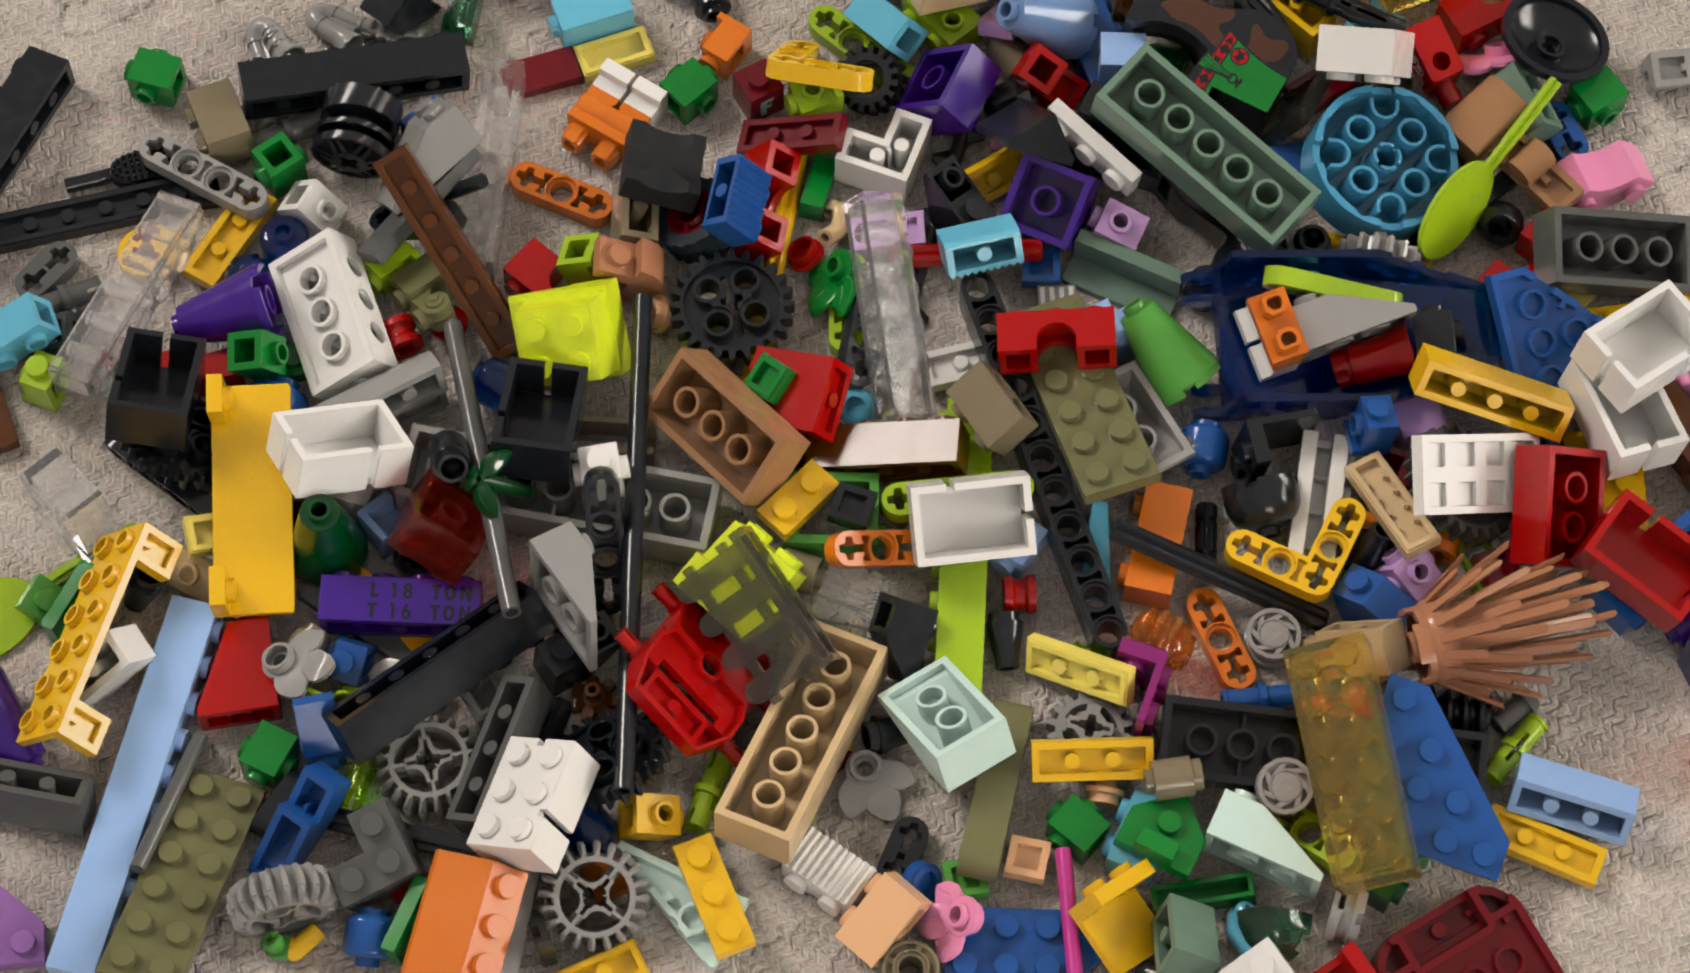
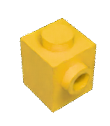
(650, 817)

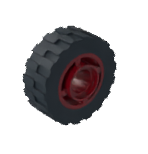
(683, 231)

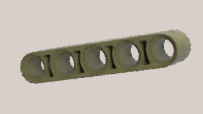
(994, 802)

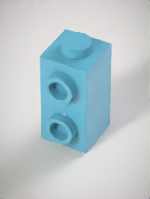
(589, 20)
(887, 26)
(24, 327)

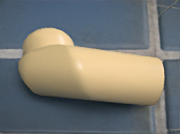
(837, 229)

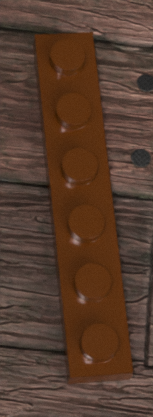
(448, 248)

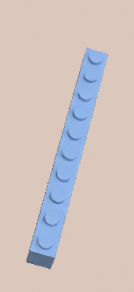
(137, 783)

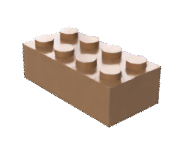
(725, 426)

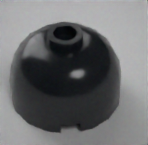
(1263, 504)

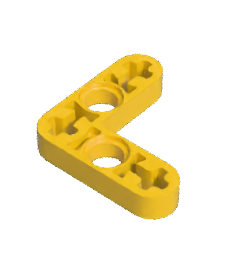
(799, 63)
(1302, 567)

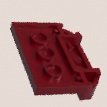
(1469, 934)

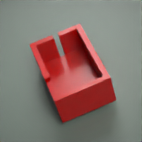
(1643, 567)

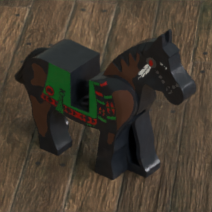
(1239, 61)

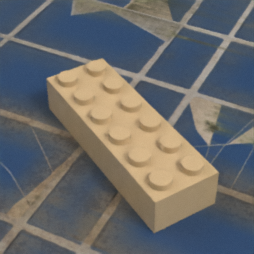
(800, 750)

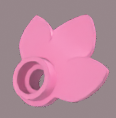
(1480, 62)
(950, 920)

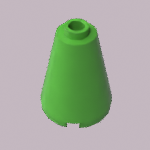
(1166, 351)

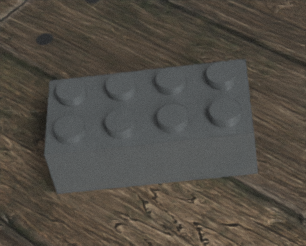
(1610, 250)

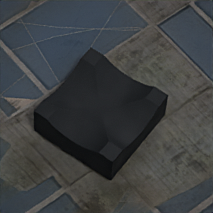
(662, 167)

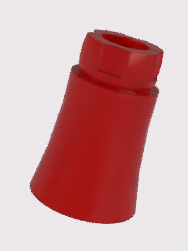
(1374, 358)

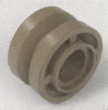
(910, 954)

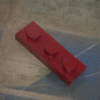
(802, 133)

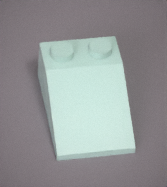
(948, 723)
(1256, 842)

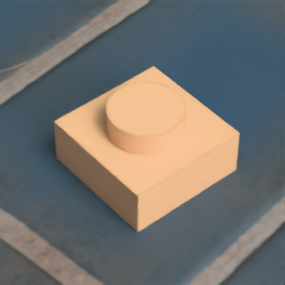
(1027, 859)

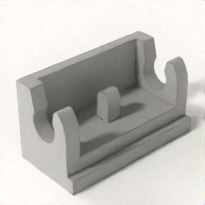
(1667, 69)

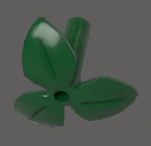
(487, 483)

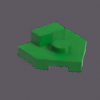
(1164, 834)

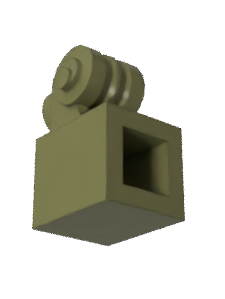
(424, 294)

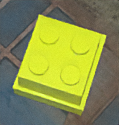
(573, 327)
(786, 561)

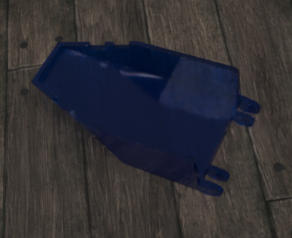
(1314, 382)

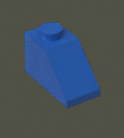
(1368, 596)
(314, 733)

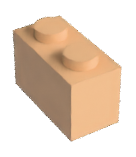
(882, 917)

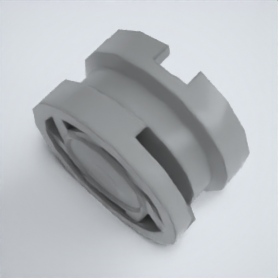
(1268, 635)
(1284, 786)
(1345, 916)

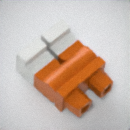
(607, 111)
(1272, 321)

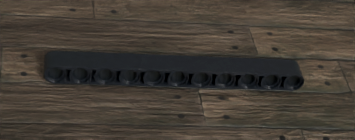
(1049, 480)

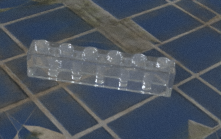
(499, 126)
(128, 296)
(889, 306)

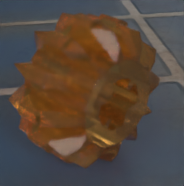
(1165, 633)

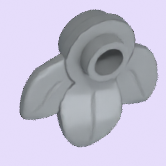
(297, 663)
(875, 792)

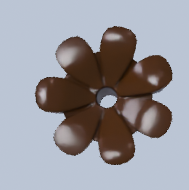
(593, 697)

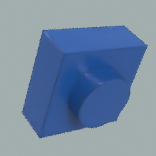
(1044, 271)

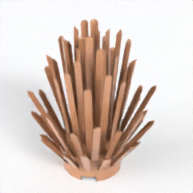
(1492, 631)

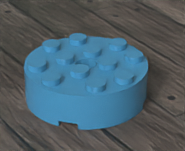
(1371, 128)

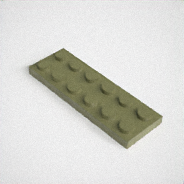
(1092, 421)
(185, 878)

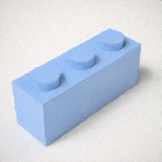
(1573, 799)

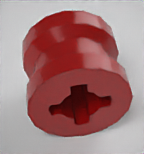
(403, 336)
(1019, 593)

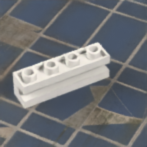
(1321, 485)

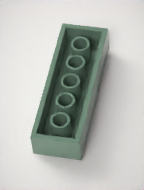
(1204, 150)

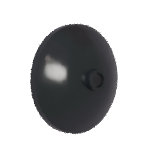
(1555, 39)

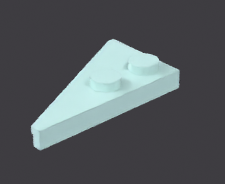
(672, 897)

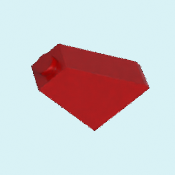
(236, 685)

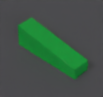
(818, 187)
(1215, 891)

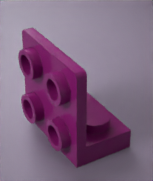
(1150, 676)

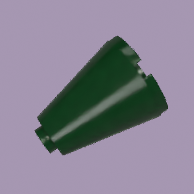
(327, 539)

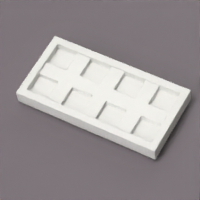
(1465, 472)

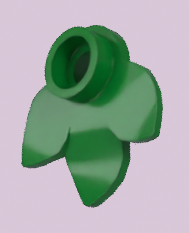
(832, 284)

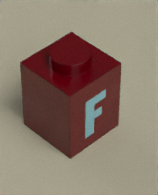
(757, 93)

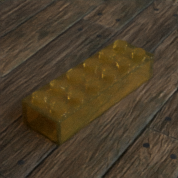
(1352, 764)

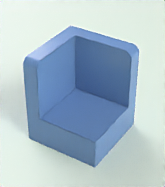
(378, 520)

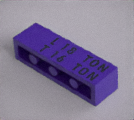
(394, 604)

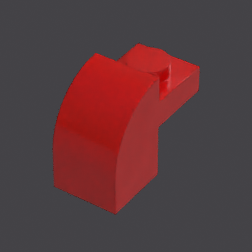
(1048, 76)

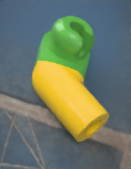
(292, 947)

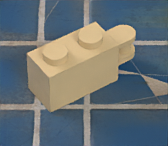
(1386, 639)

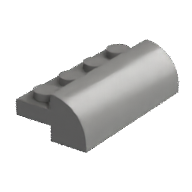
(408, 389)

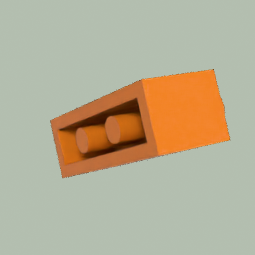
(1164, 512)

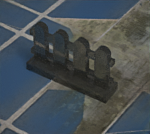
(777, 627)

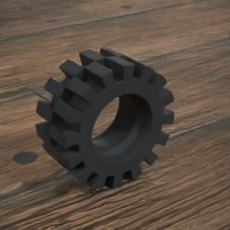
(891, 85)

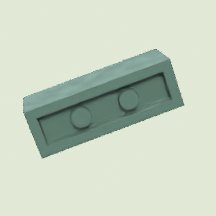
(1121, 273)

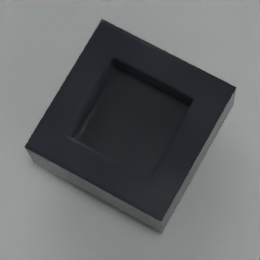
(852, 506)

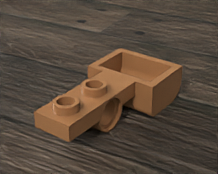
(1481, 124)

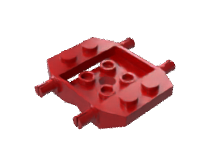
(681, 649)

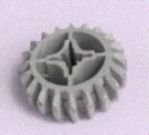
(446, 762)
(281, 899)
(621, 917)

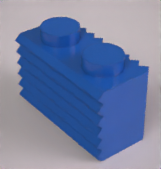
(737, 201)

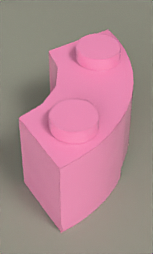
(1609, 175)

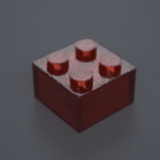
(439, 528)

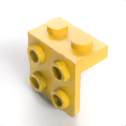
(1117, 917)

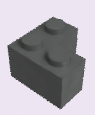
(387, 857)

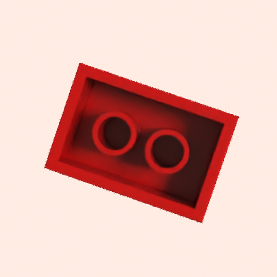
(1555, 501)

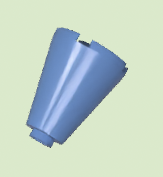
(1058, 25)

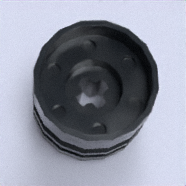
(356, 128)

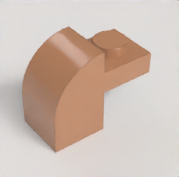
(636, 266)

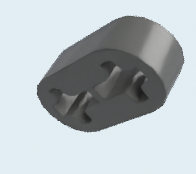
(45, 271)

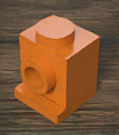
(725, 46)

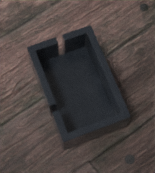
(151, 401)
(539, 426)

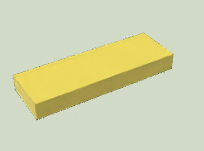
(1080, 669)

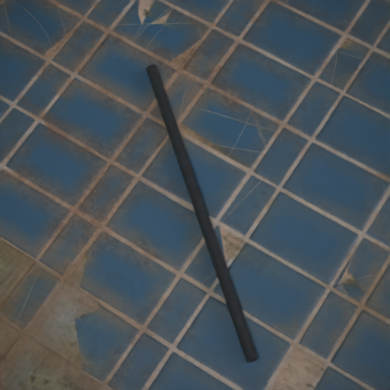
(633, 536)

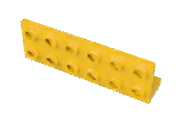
(249, 503)
(56, 706)

